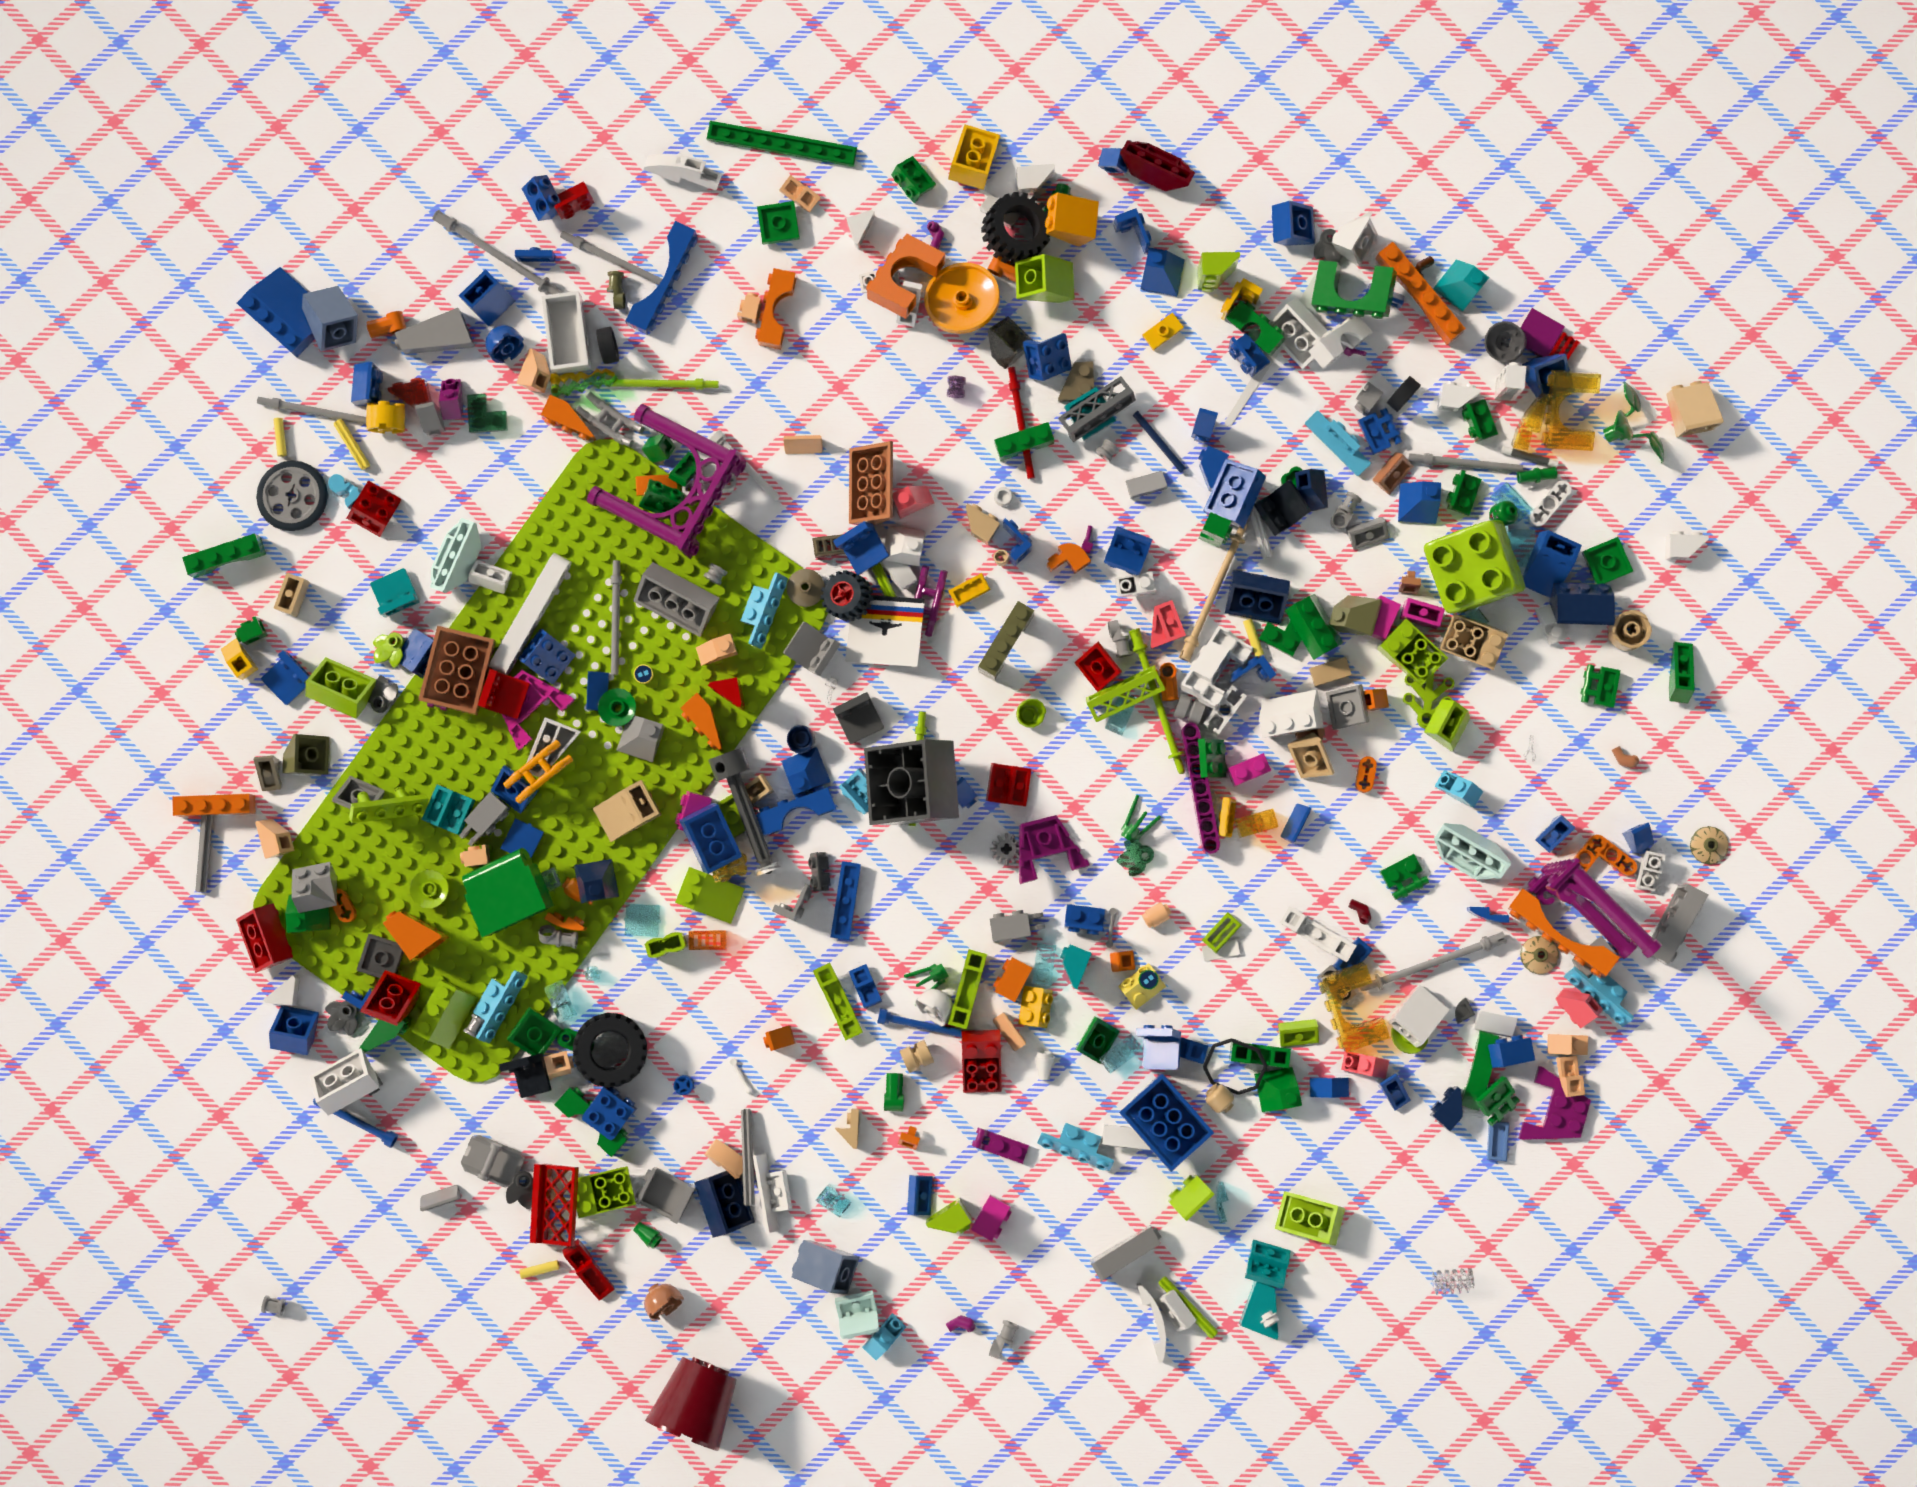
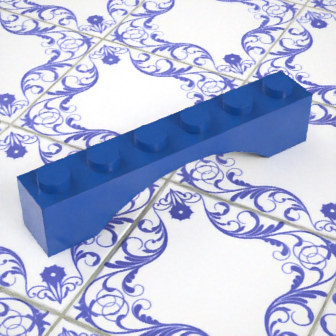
(644, 313)

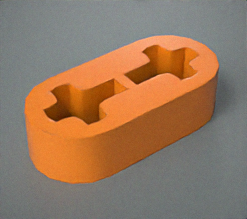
(1361, 773)
(348, 906)

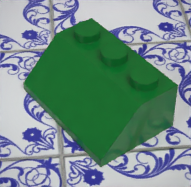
(1313, 626)

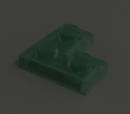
(480, 419)

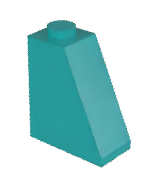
(1260, 1301)

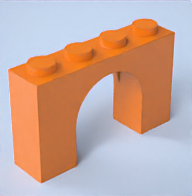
(908, 253)

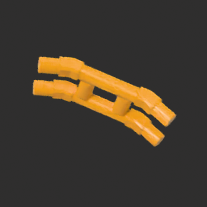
(549, 771)

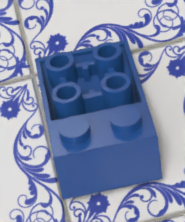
(1550, 562)

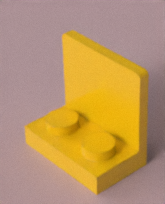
(1245, 289)

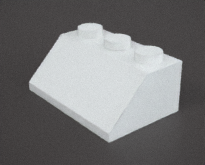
(1300, 331)
(1290, 714)
(344, 1082)

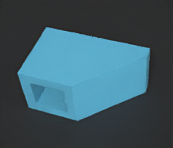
(1459, 788)
(884, 1338)

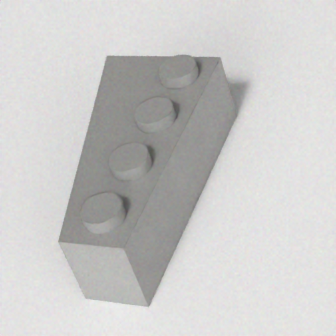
(1677, 920)

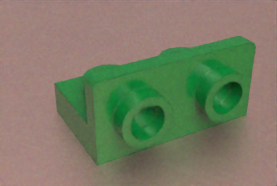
(912, 179)
(1479, 420)
(1464, 493)
(660, 498)

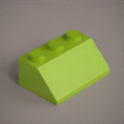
(1215, 269)
(340, 687)
(444, 1014)
(951, 1218)

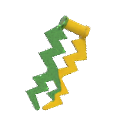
(588, 380)

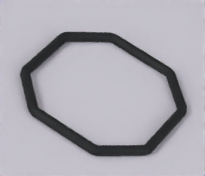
(1244, 1045)

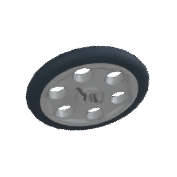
(310, 513)

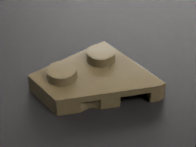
(1078, 381)

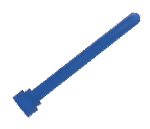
(886, 1017)
(388, 1138)

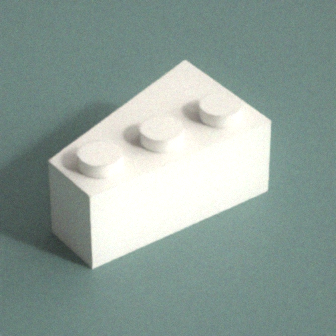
(548, 733)

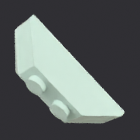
(456, 556)
(1471, 852)

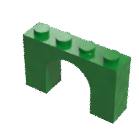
(1375, 302)

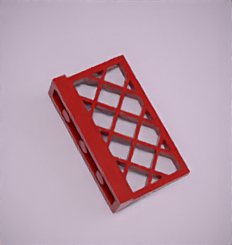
(543, 1203)

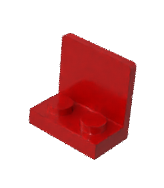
(574, 200)
(373, 508)
(503, 694)

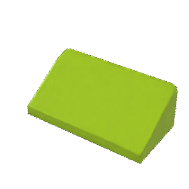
(1298, 1032)

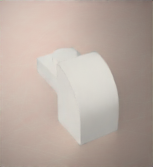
(915, 288)

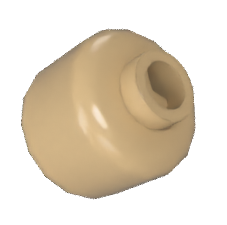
(1219, 1098)

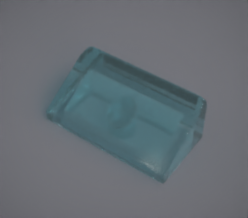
(1507, 493)

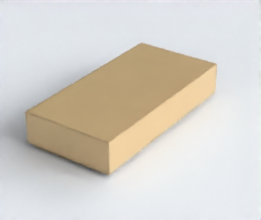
(1330, 671)

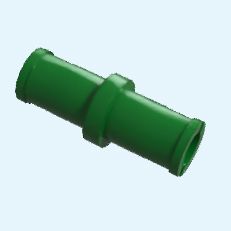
(1537, 475)

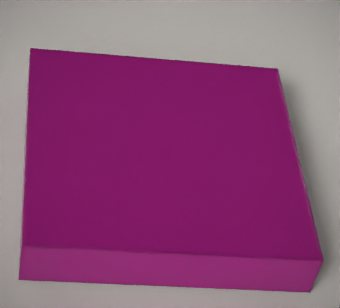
(1540, 332)

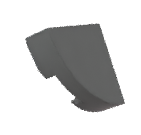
(1463, 1011)

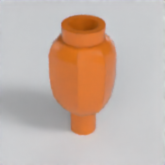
(571, 889)

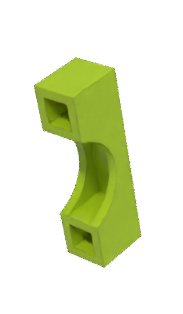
(967, 989)

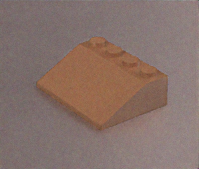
(871, 483)
(457, 670)

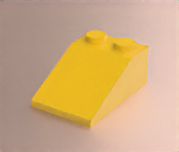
(973, 157)

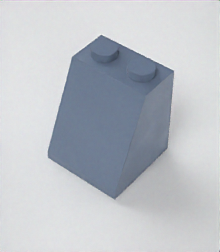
(330, 318)
(825, 1267)

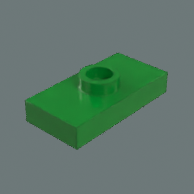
(684, 470)

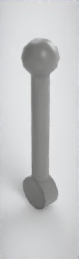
(1112, 912)

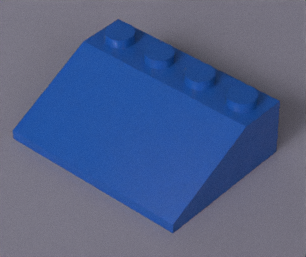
(278, 309)
(1166, 1122)

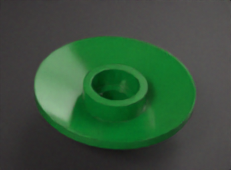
(610, 700)

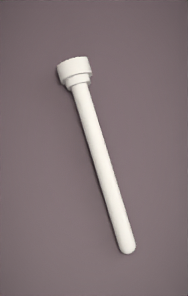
(719, 437)

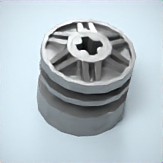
(1495, 336)

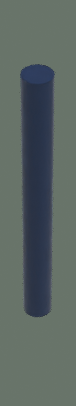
(1159, 442)

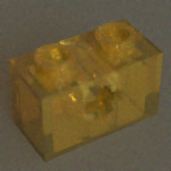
(1256, 823)

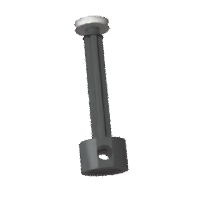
(729, 767)

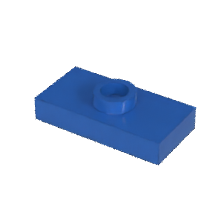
(535, 254)
(1358, 956)

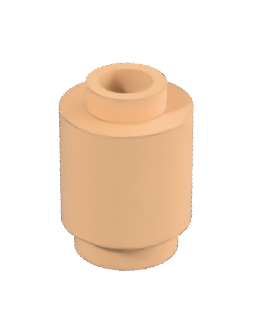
(1156, 915)

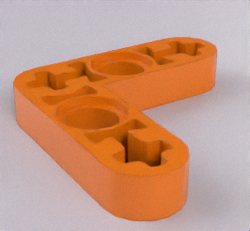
(1602, 852)

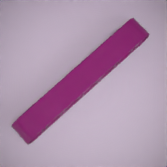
(1199, 798)

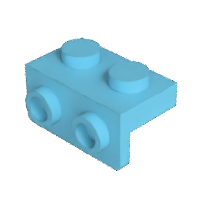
(856, 790)

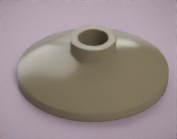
(805, 597)

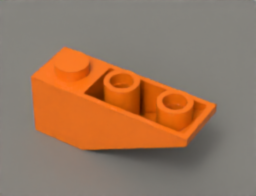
(561, 413)
(702, 715)

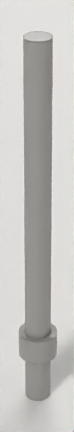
(580, 242)
(277, 403)
(1428, 459)
(616, 580)

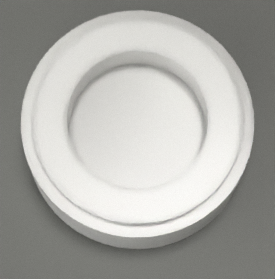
(1003, 496)

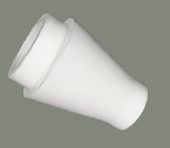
(1044, 1064)

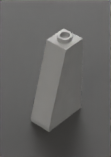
(438, 333)
(1125, 1252)

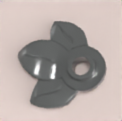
(1325, 248)
(382, 692)
(340, 1018)
(519, 1191)

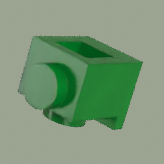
(251, 631)

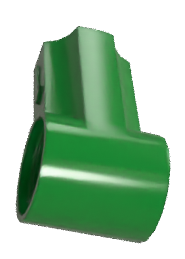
(894, 1092)

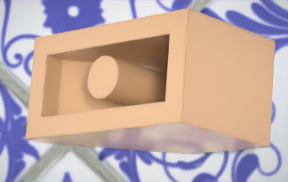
(716, 649)

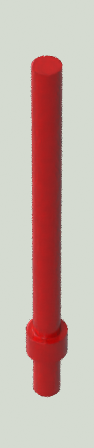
(1014, 386)

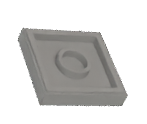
(1347, 707)

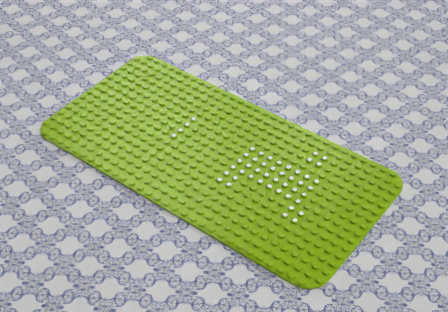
(466, 751)

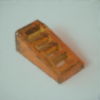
(723, 940)

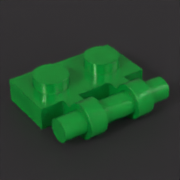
(1606, 686)
(1400, 871)
(1494, 1097)

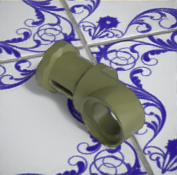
(615, 287)

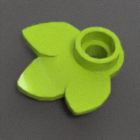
(387, 650)

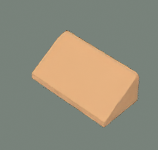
(803, 444)
(1009, 1031)

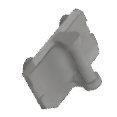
(491, 1161)

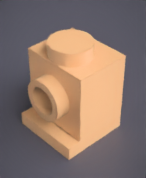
(750, 308)
(475, 856)
(553, 1060)

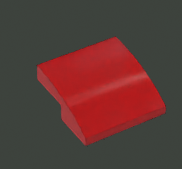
(1008, 784)

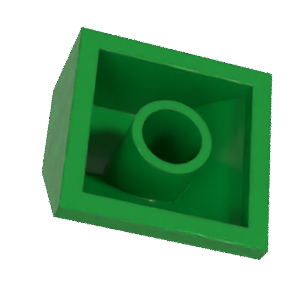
(306, 921)
(1278, 1090)

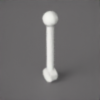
(733, 1062)

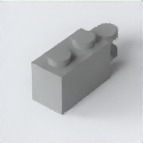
(485, 818)
(1013, 926)

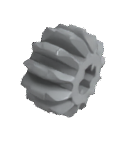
(1001, 844)

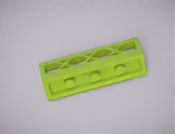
(1121, 687)

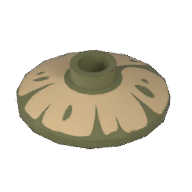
(1700, 848)
(1530, 958)

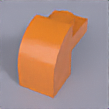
(1070, 553)

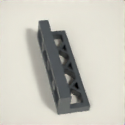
(1098, 415)

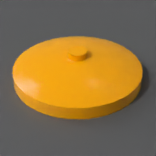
(962, 298)

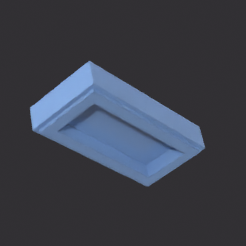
(1498, 1141)

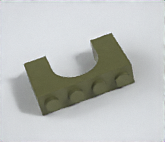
(1006, 638)

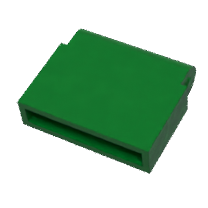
(505, 892)

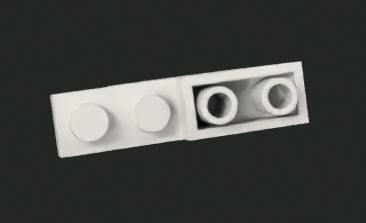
(680, 166)

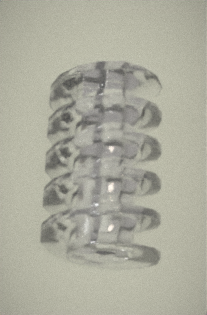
(1453, 1280)

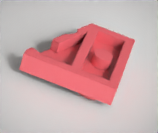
(1165, 625)

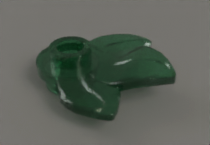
(1133, 858)

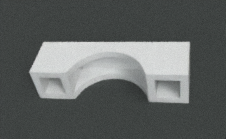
(1329, 347)

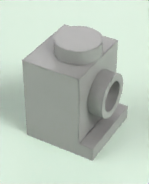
(1367, 398)

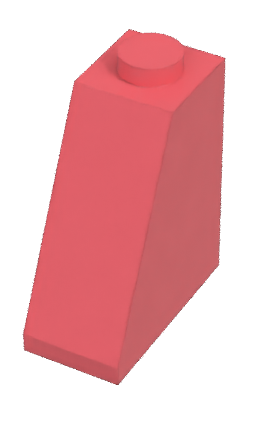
(911, 500)

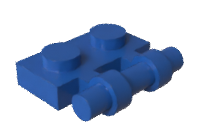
(1375, 434)

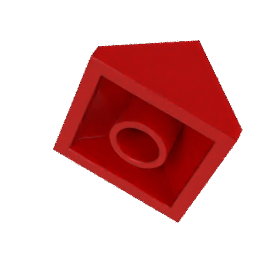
(1098, 667)
(730, 690)

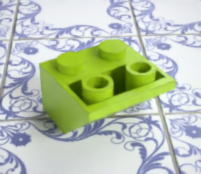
(1448, 723)

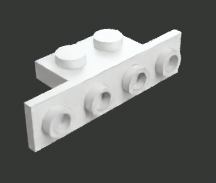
(773, 1192)

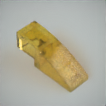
(1530, 422)

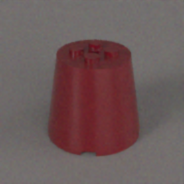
(695, 1402)

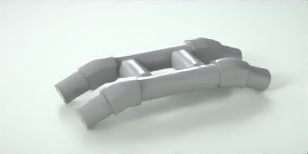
(605, 410)

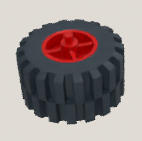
(847, 595)

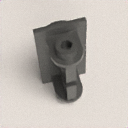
(817, 863)

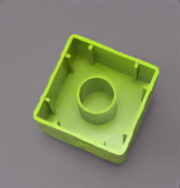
(1474, 566)

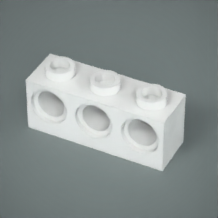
(1510, 382)

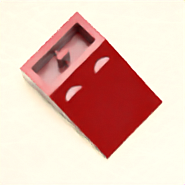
(981, 1061)

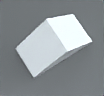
(859, 226)
(286, 993)

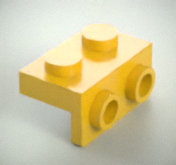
(1035, 1007)

